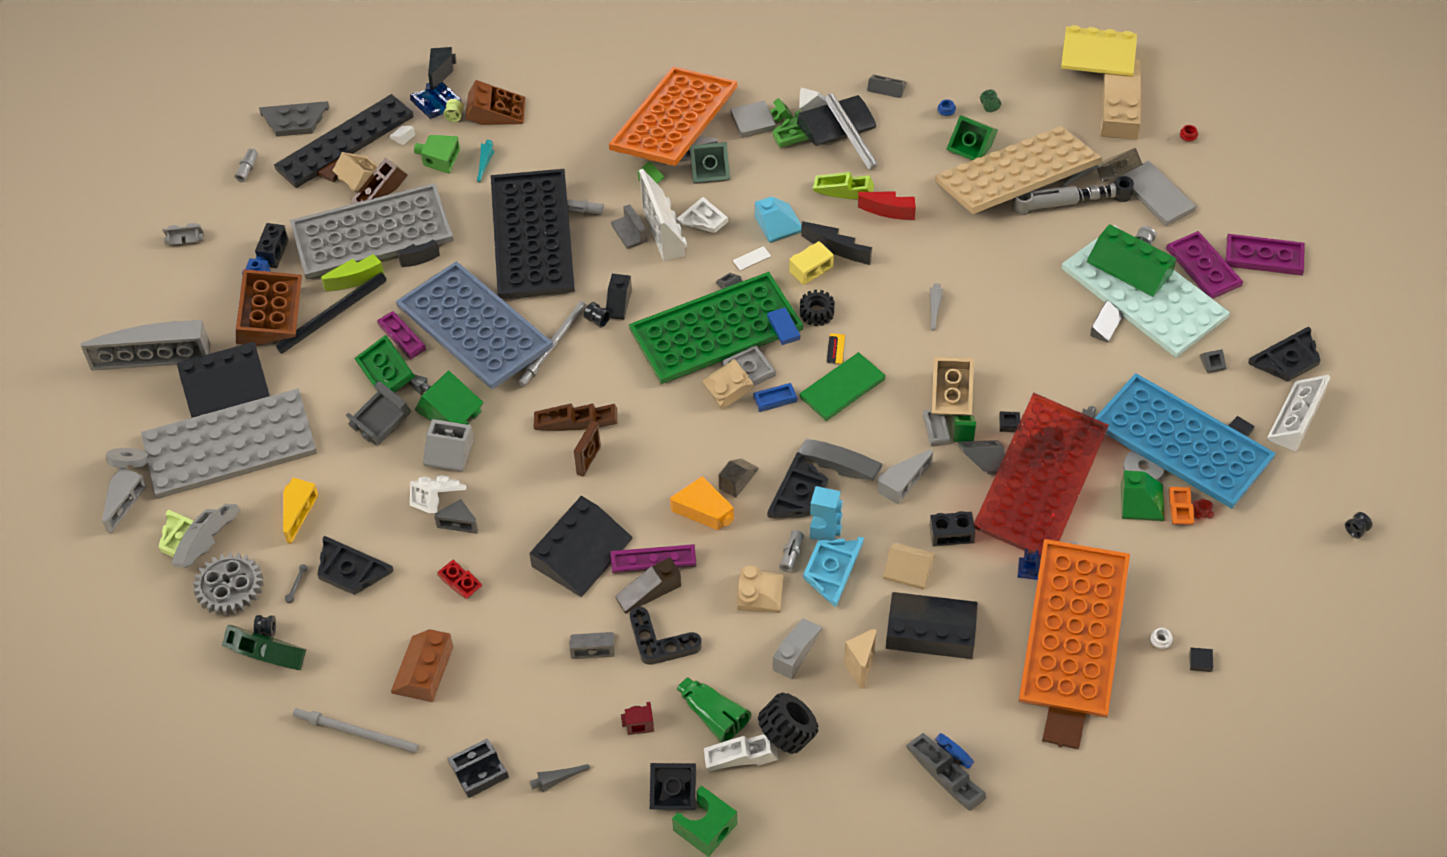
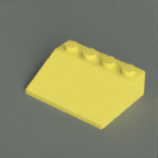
(1099, 50)

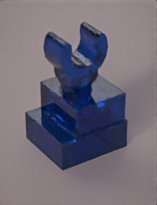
(1029, 565)

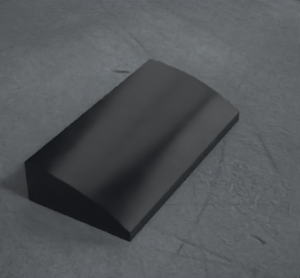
(823, 127)

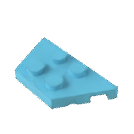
(831, 567)

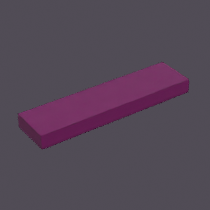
(644, 558)

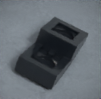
(414, 256)

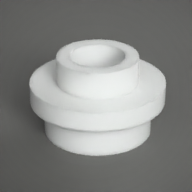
(1164, 634)

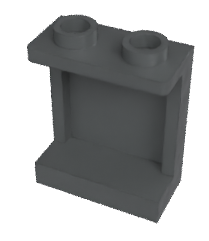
(379, 415)

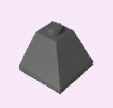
(985, 454)

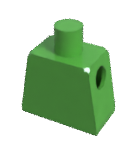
(439, 152)

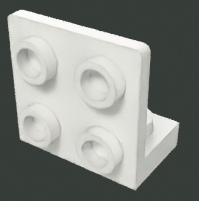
(425, 491)

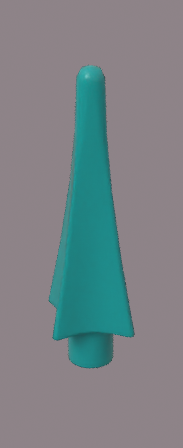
(486, 154)

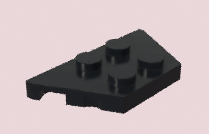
(1289, 357)
(797, 489)
(349, 568)

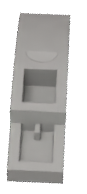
(199, 534)

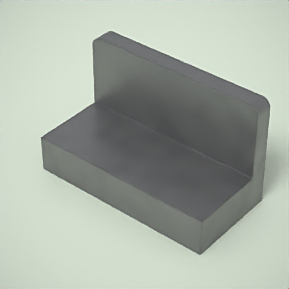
(630, 228)
(592, 645)

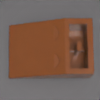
(494, 105)

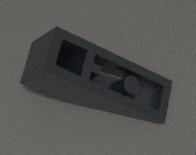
(440, 65)

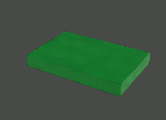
(385, 364)

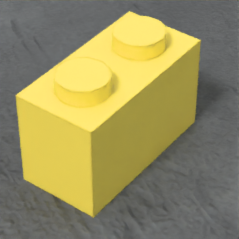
(811, 263)

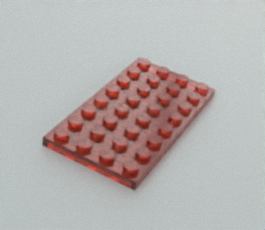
(1040, 475)

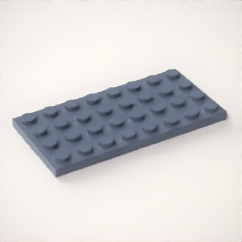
(474, 325)

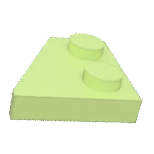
(173, 532)

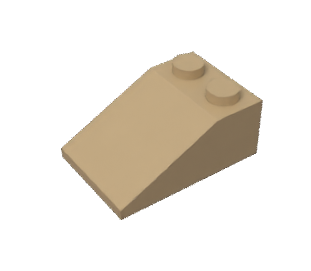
(952, 386)

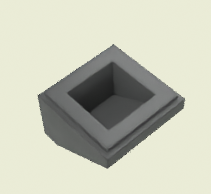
(728, 280)
(1213, 360)

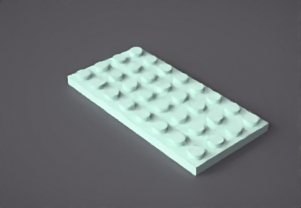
(1172, 318)

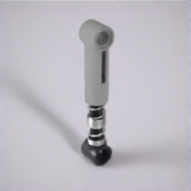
(1065, 196)

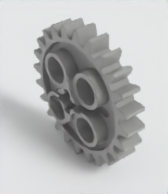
(228, 584)

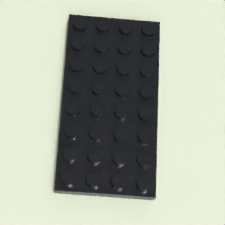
(532, 233)

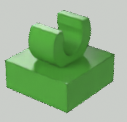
(782, 111)

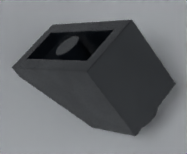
(618, 295)

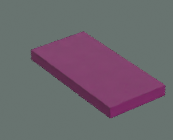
(1265, 254)
(1204, 265)

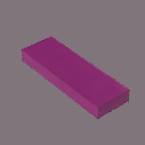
(401, 335)

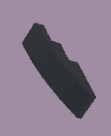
(837, 244)

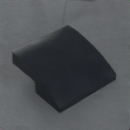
(478, 768)

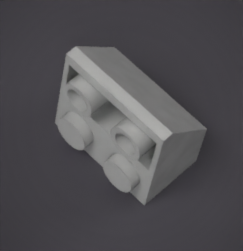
(447, 445)

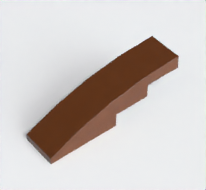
(578, 418)

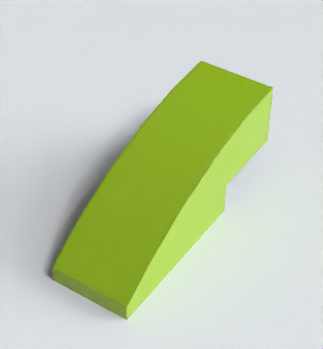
(842, 185)
(352, 274)

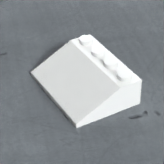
(661, 219)

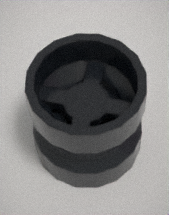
(598, 315)

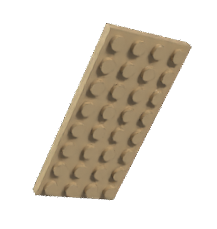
(1017, 169)

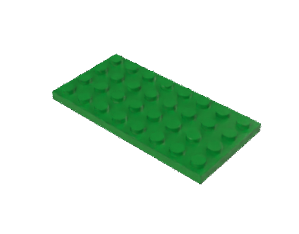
(711, 327)

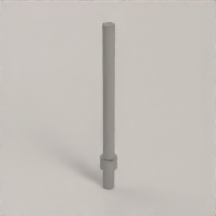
(533, 368)
(316, 718)

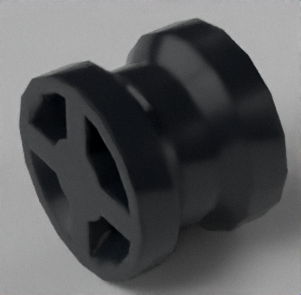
(1358, 525)
(265, 625)

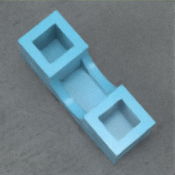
(826, 514)

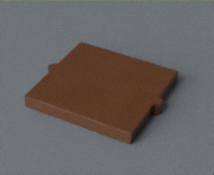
(1064, 728)

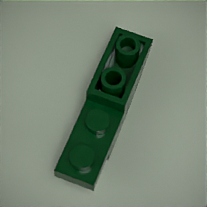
(263, 648)

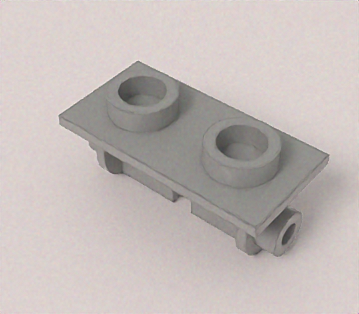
(192, 232)

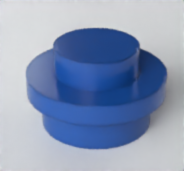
(946, 107)

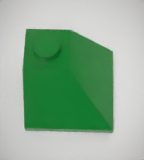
(1141, 497)

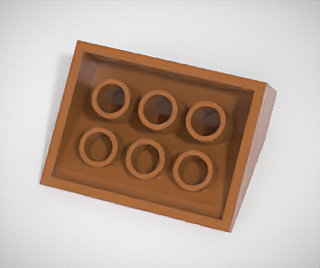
(267, 307)

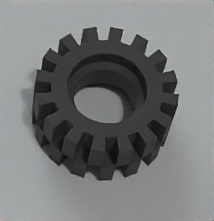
(817, 316)

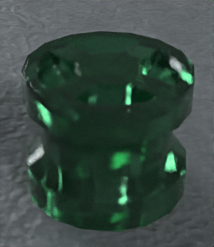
(990, 100)

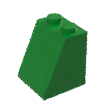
(449, 401)

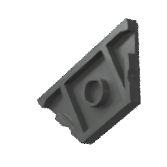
(294, 118)

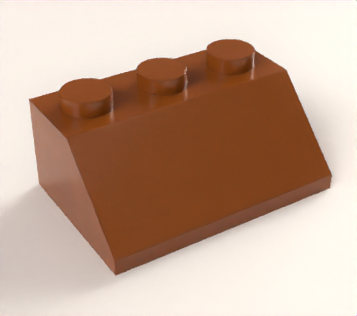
(423, 665)

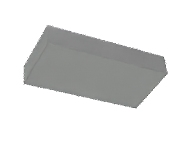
(936, 428)

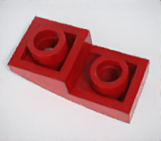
(459, 580)

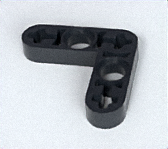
(658, 646)

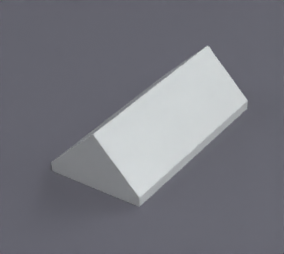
(1298, 412)

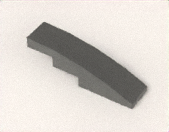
(843, 460)
(946, 772)

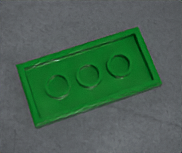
(842, 386)

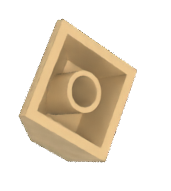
(354, 170)

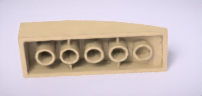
(1121, 104)

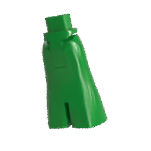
(719, 713)

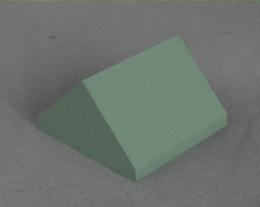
(709, 162)

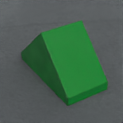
(963, 428)

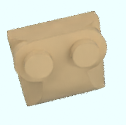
(728, 384)
(759, 590)

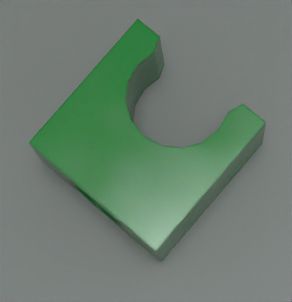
(712, 829)

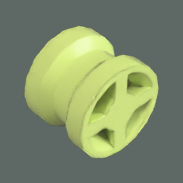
(453, 110)

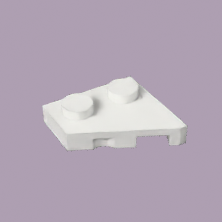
(703, 217)

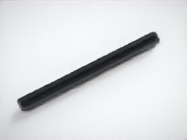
(332, 312)

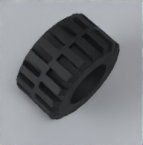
(788, 723)

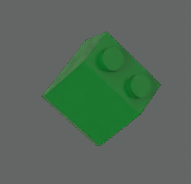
(971, 138)

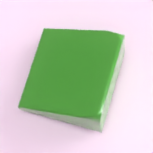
(652, 171)

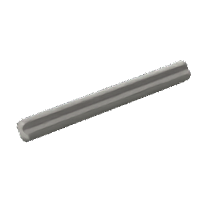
(851, 131)

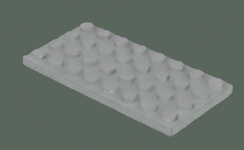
(370, 227)
(228, 443)

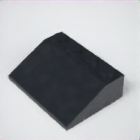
(223, 379)
(579, 546)
(932, 625)

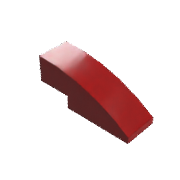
(887, 205)

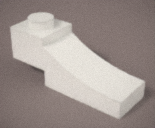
(740, 752)

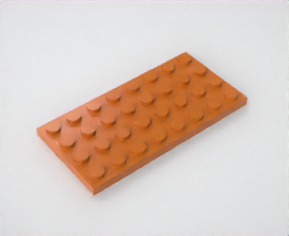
(673, 116)
(1075, 628)

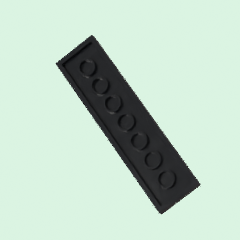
(346, 138)

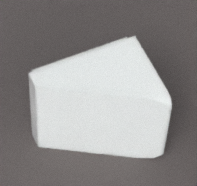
(403, 134)

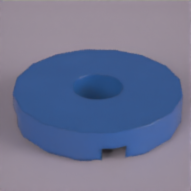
(954, 750)

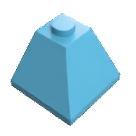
(776, 219)

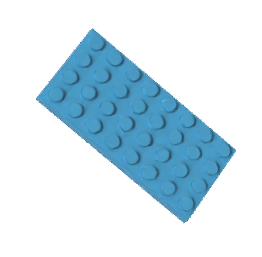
(1184, 440)

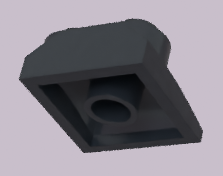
(673, 786)

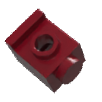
(638, 719)

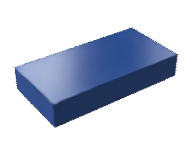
(783, 326)
(775, 397)

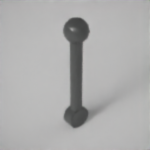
(289, 597)

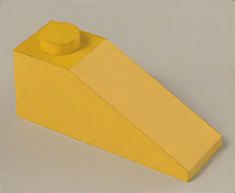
(297, 502)

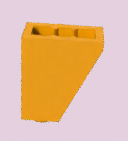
(703, 504)

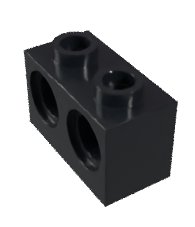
(272, 243)
(952, 533)

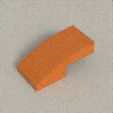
(1180, 505)

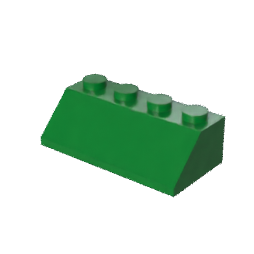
(1131, 260)

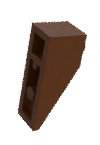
(382, 182)

